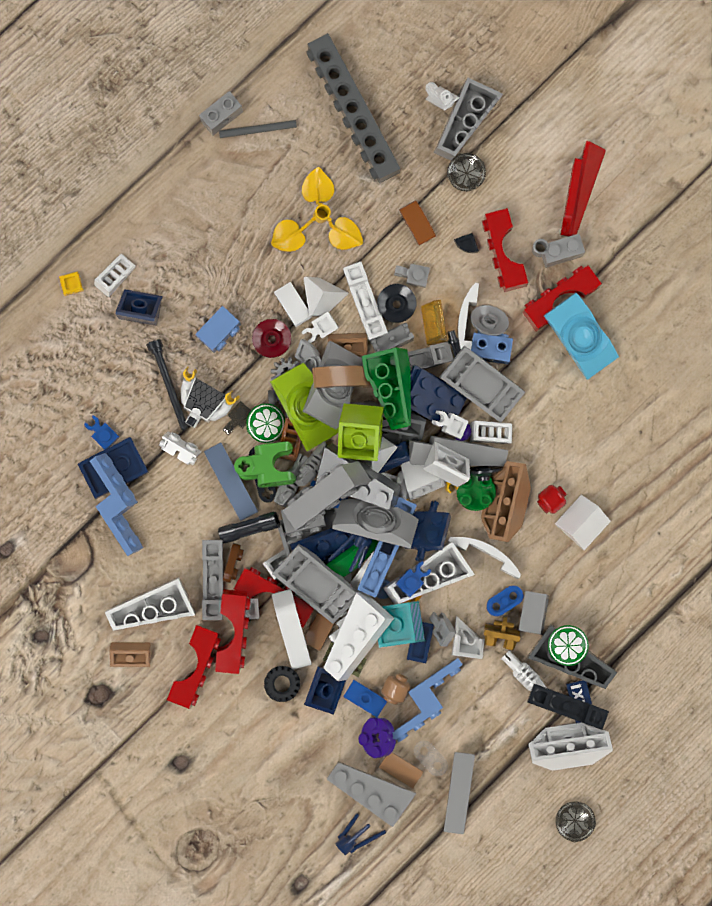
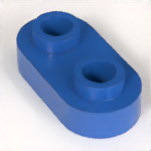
(504, 601)

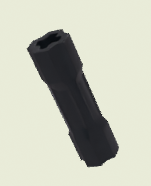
(249, 527)

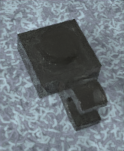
(238, 418)

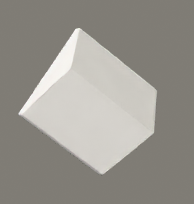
(447, 465)
(583, 522)

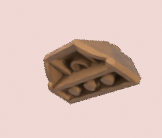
(508, 509)

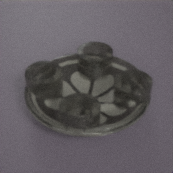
(466, 172)
(575, 821)

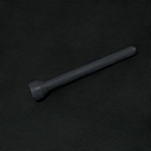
(155, 348)

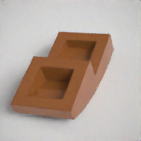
(417, 222)

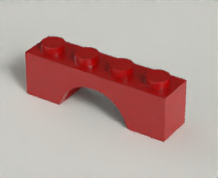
(511, 274)
(582, 282)
(254, 584)
(234, 607)
(203, 642)

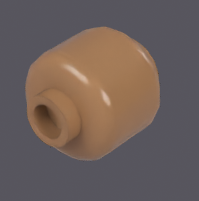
(396, 689)

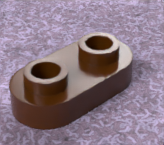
(235, 555)

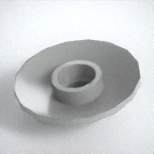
(489, 320)

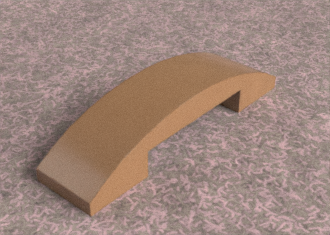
(340, 377)

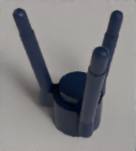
(361, 542)
(346, 843)

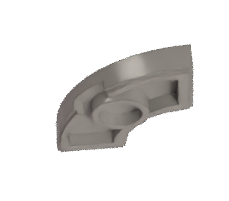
(308, 354)

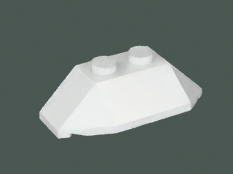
(569, 746)

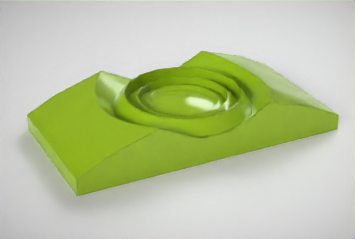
(293, 392)

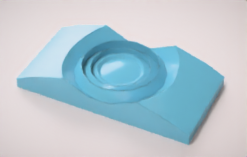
(581, 335)

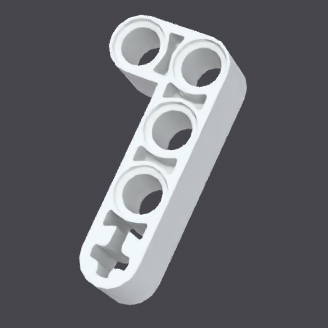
(291, 629)

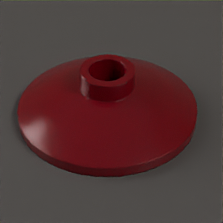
(270, 328)

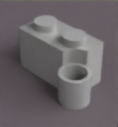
(560, 250)

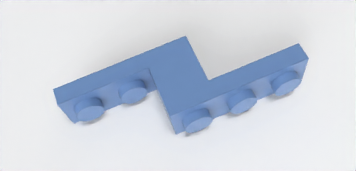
(116, 504)
(382, 558)
(426, 700)

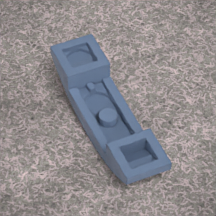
(230, 481)

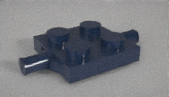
(430, 530)

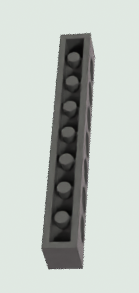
(325, 47)

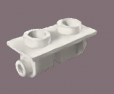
(439, 96)
(188, 451)

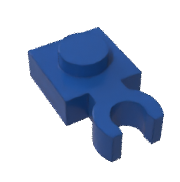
(103, 434)
(411, 581)

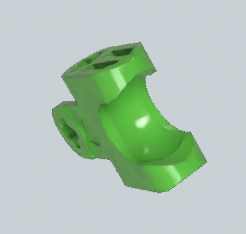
(262, 465)

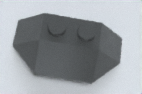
(397, 436)

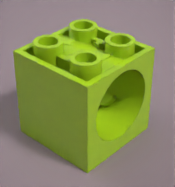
(360, 432)

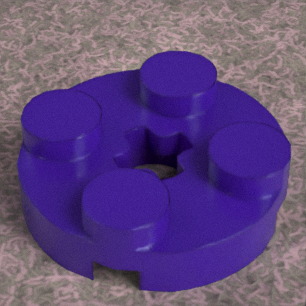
(369, 740)

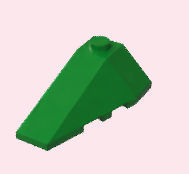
(391, 381)

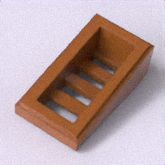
(298, 442)

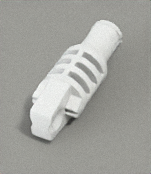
(522, 671)

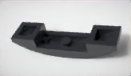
(567, 706)

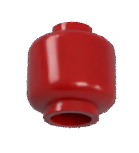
(552, 499)

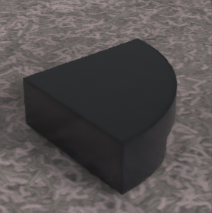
(467, 243)

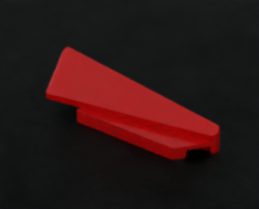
(580, 187)

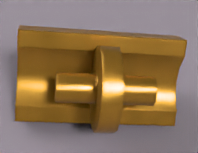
(501, 630)

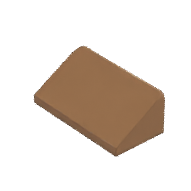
(352, 342)
(318, 632)
(130, 654)
(401, 769)

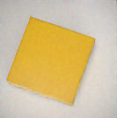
(71, 283)

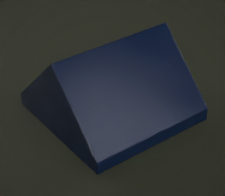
(139, 307)
(324, 692)

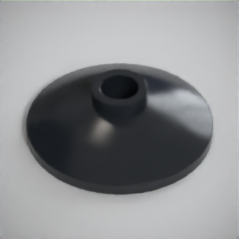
(397, 293)
(484, 472)

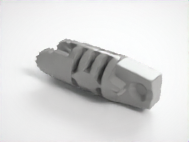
(311, 466)

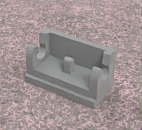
(395, 338)
(534, 612)

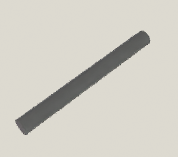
(257, 129)

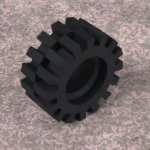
(279, 696)

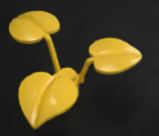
(317, 188)

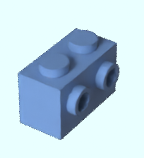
(218, 330)
(492, 348)

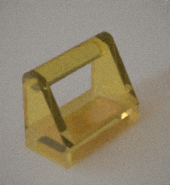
(433, 323)

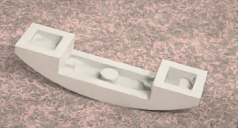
(470, 299)
(364, 301)
(507, 567)

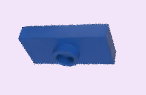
(365, 698)

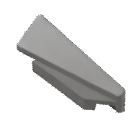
(476, 453)

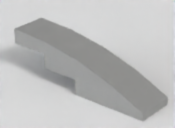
(459, 793)

